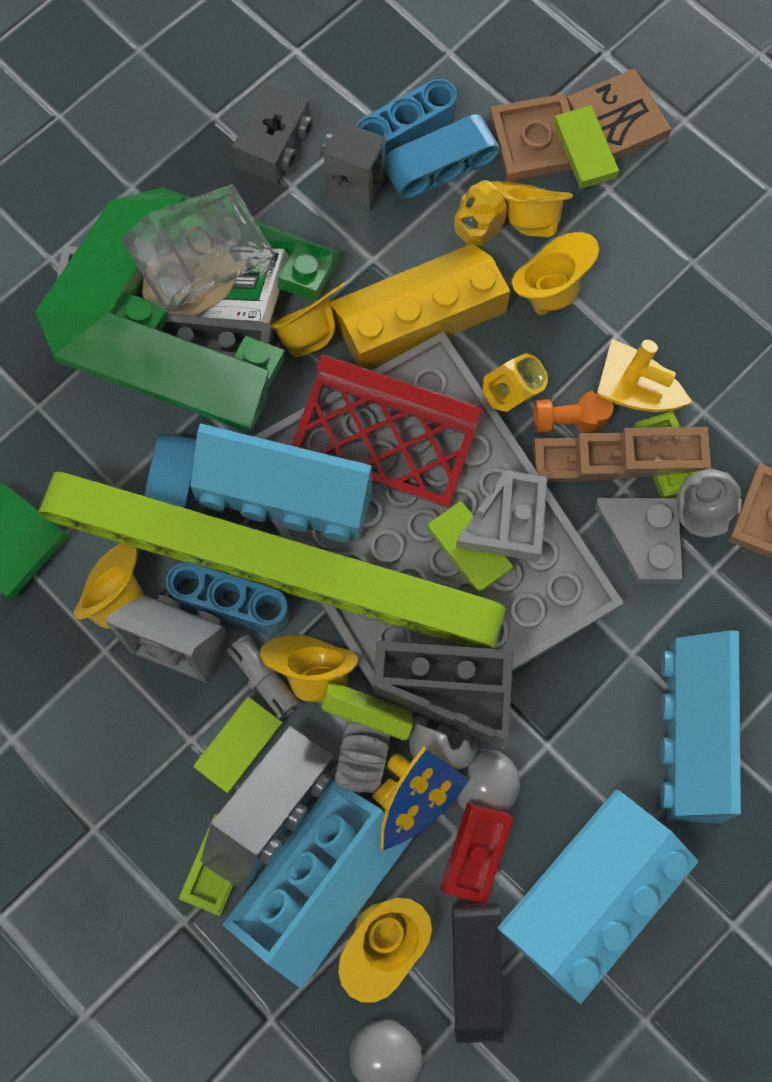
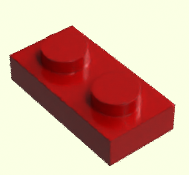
(476, 853)

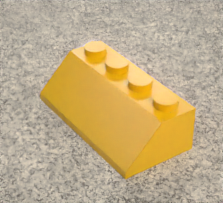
(420, 303)

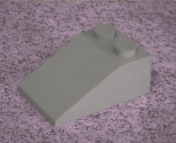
(170, 635)

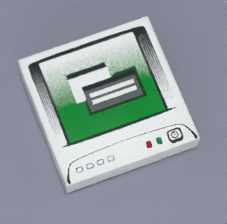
(252, 294)

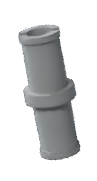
(263, 678)

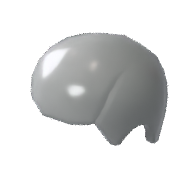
(708, 502)
(449, 745)
(492, 781)
(385, 1053)

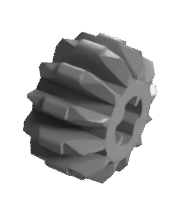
(361, 758)

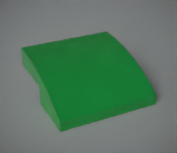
(24, 541)

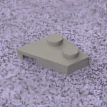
(509, 518)
(647, 536)

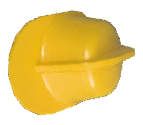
(531, 208)
(555, 272)
(308, 327)
(109, 585)
(308, 664)
(383, 948)

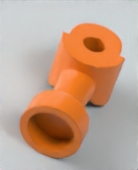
(588, 415)

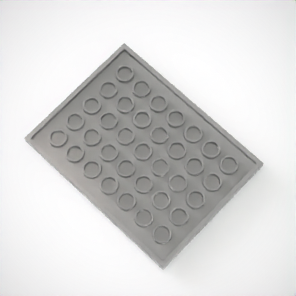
(542, 598)

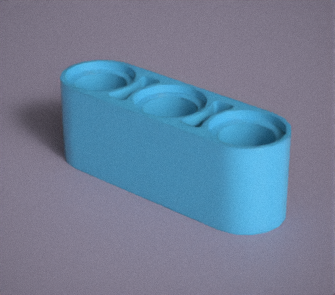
(414, 107)
(441, 156)
(172, 471)
(214, 584)

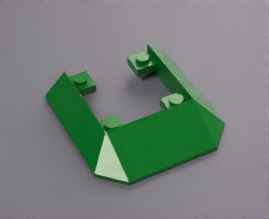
(110, 333)

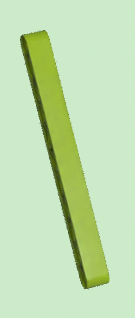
(273, 561)

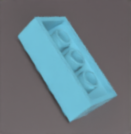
(281, 483)
(701, 728)
(315, 884)
(598, 895)

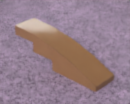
(623, 454)

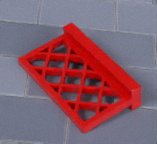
(400, 397)

